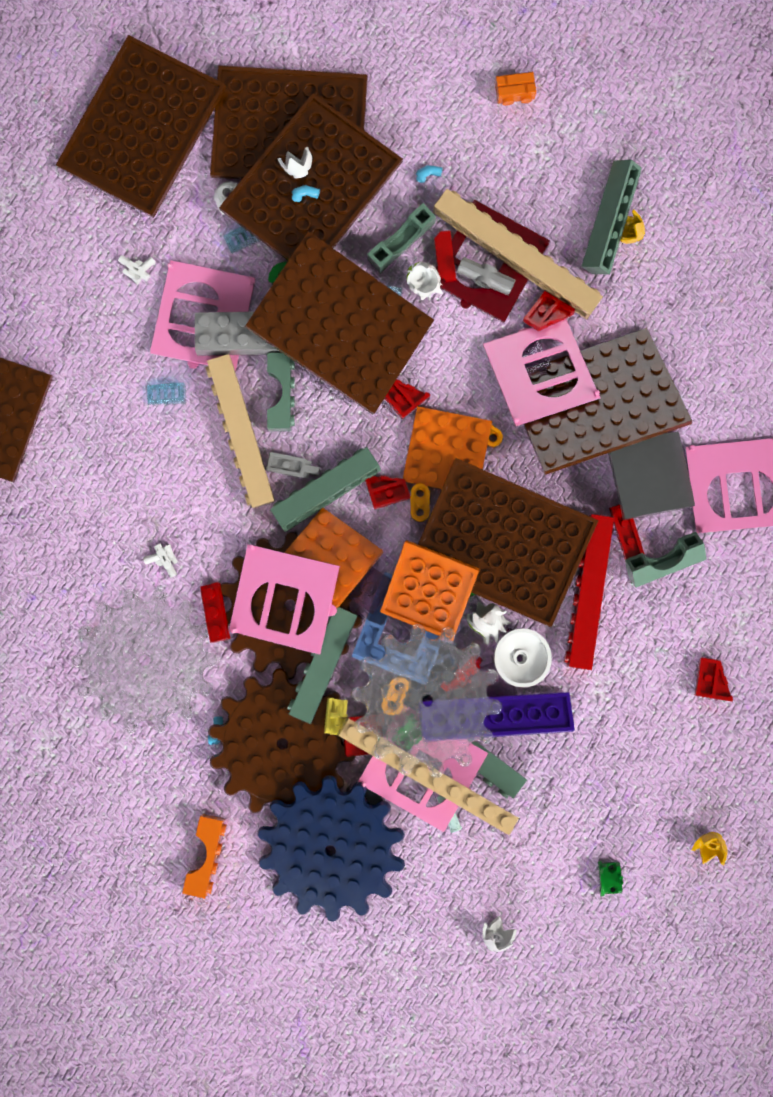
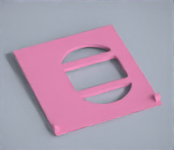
(234, 296)
(519, 392)
(715, 460)
(275, 567)
(437, 815)

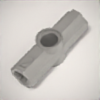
(486, 276)

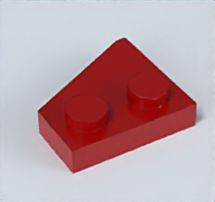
(547, 312)
(387, 491)

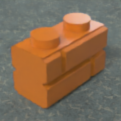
(515, 88)

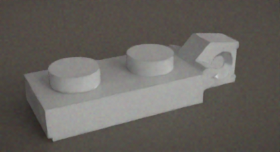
(291, 466)

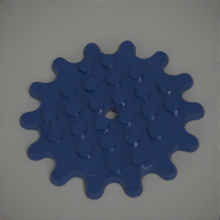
(337, 820)

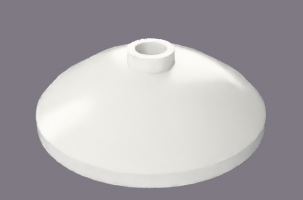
(534, 653)

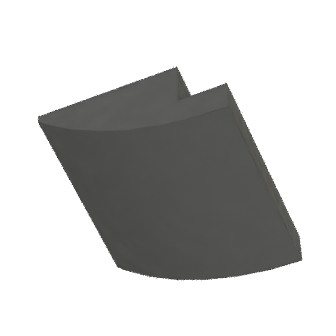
(652, 477)

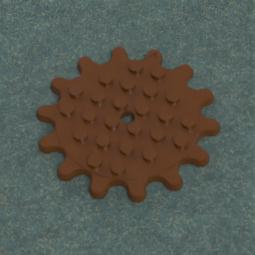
(278, 619)
(252, 749)

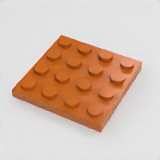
(441, 438)
(338, 544)
(429, 589)

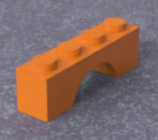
(198, 881)

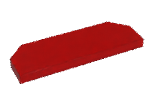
(445, 256)

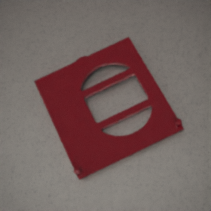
(489, 300)

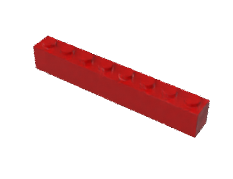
(589, 596)

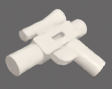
(138, 269)
(163, 558)

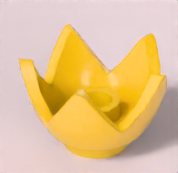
(634, 229)
(711, 845)

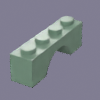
(414, 227)
(279, 416)
(687, 552)

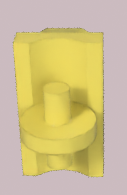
(335, 715)

